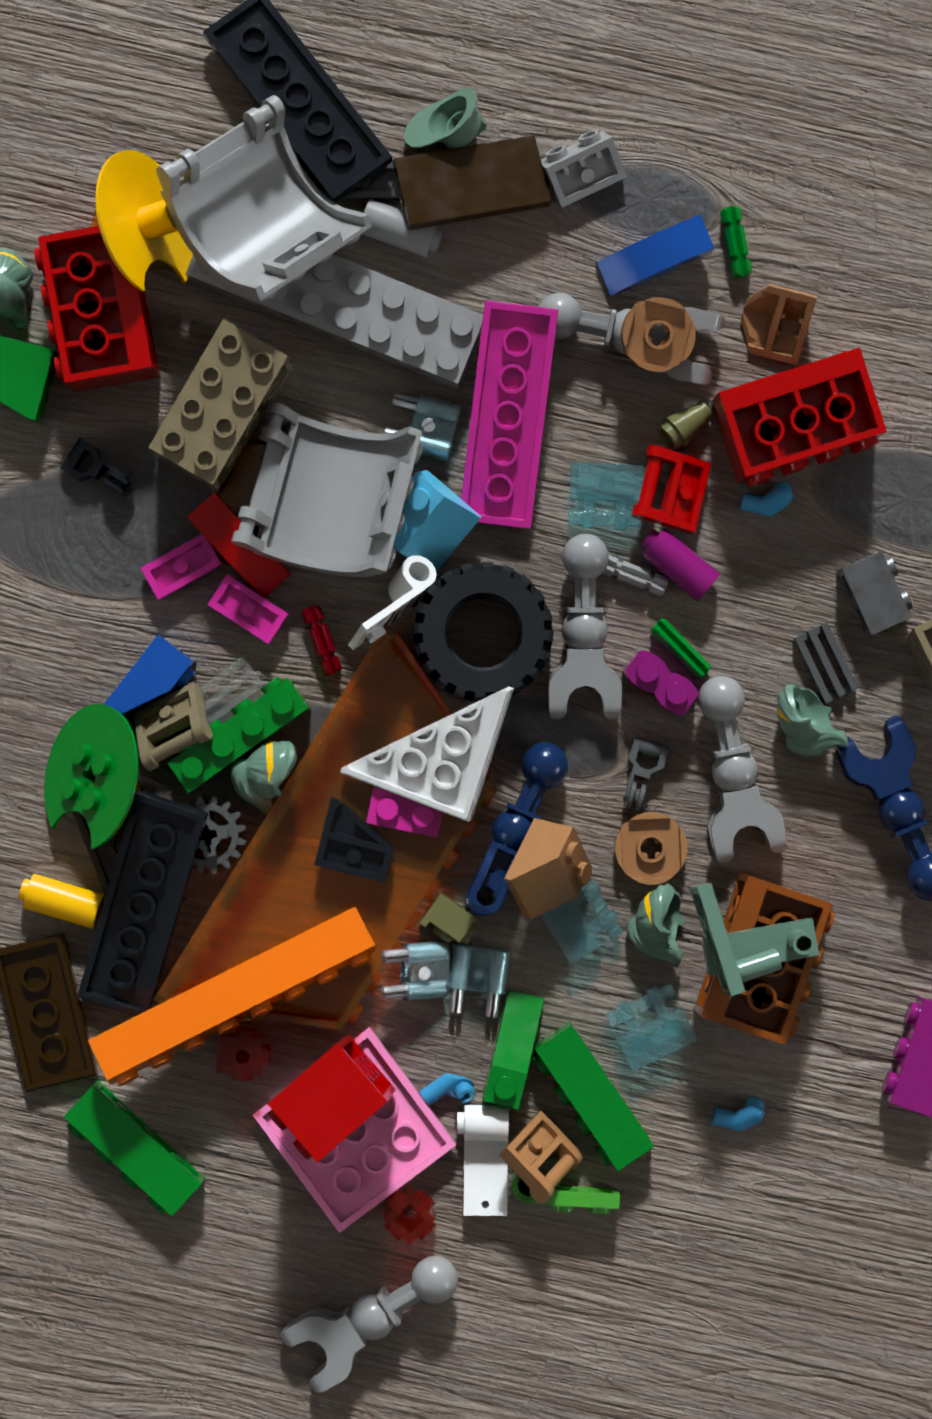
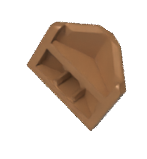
(777, 322)

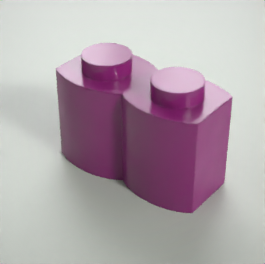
(668, 689)

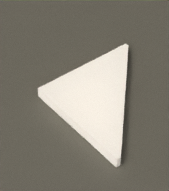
(441, 762)

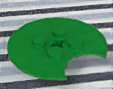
(93, 771)

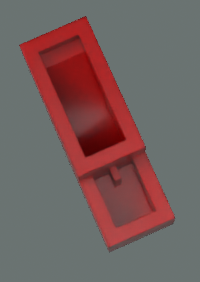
(217, 524)

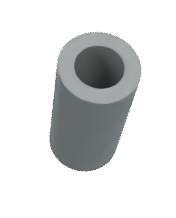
(391, 227)

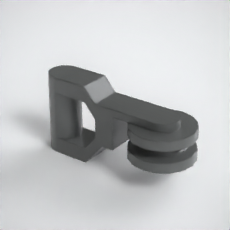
(632, 794)

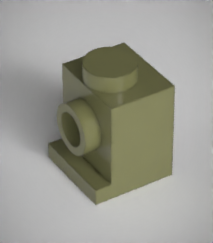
(450, 920)

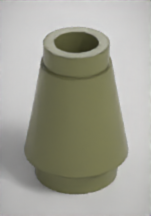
(684, 425)

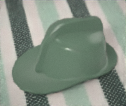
(449, 121)

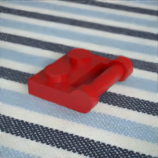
(682, 492)

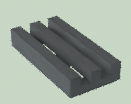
(838, 656)

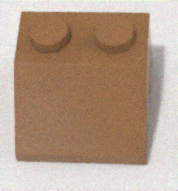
(548, 868)

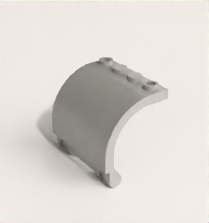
(253, 207)
(328, 495)

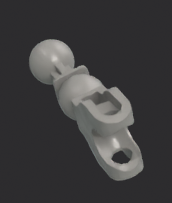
(573, 320)
(584, 633)
(735, 774)
(369, 1319)

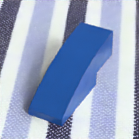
(655, 255)

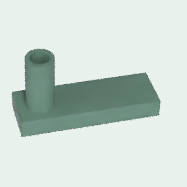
(790, 939)
(730, 972)

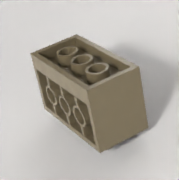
(221, 405)

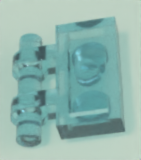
(604, 483)
(571, 928)
(656, 1037)

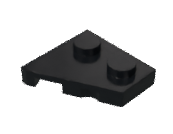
(352, 845)

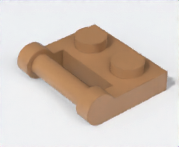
(533, 1147)

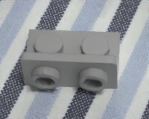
(583, 167)

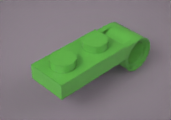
(565, 1198)

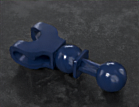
(544, 768)
(899, 806)

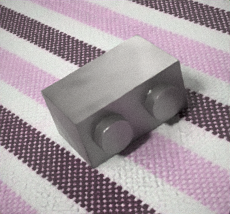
(875, 593)

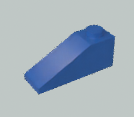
(153, 676)

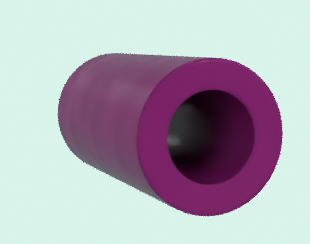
(679, 563)

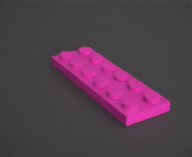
(508, 412)

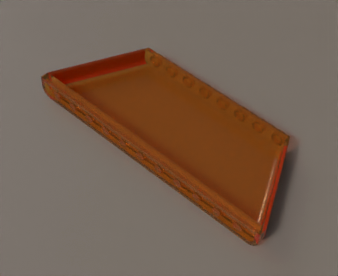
(280, 890)

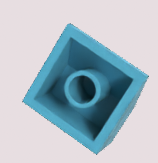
(433, 521)

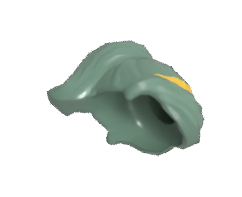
(14, 287)
(807, 722)
(260, 774)
(656, 925)

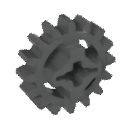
(223, 831)

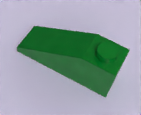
(513, 1050)

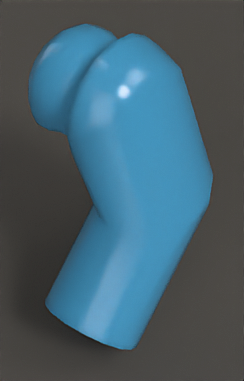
(769, 504)
(449, 1085)
(741, 1119)

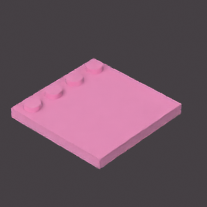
(377, 1155)

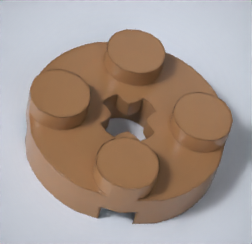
(668, 352)
(665, 862)

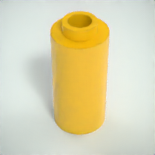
(61, 900)

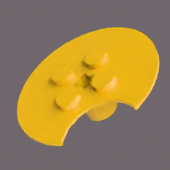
(136, 218)

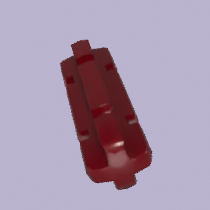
(321, 640)

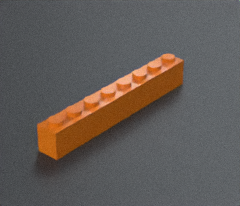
(232, 996)

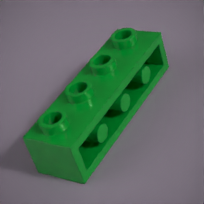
(240, 734)

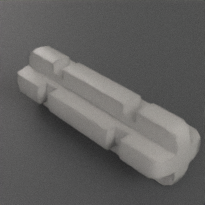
(636, 576)

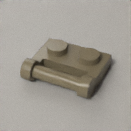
(167, 717)

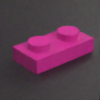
(181, 566)
(248, 609)
(402, 814)

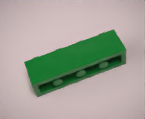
(593, 1097)
(133, 1148)

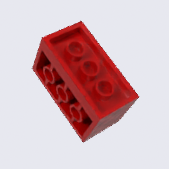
(119, 319)
(804, 394)
(331, 1099)

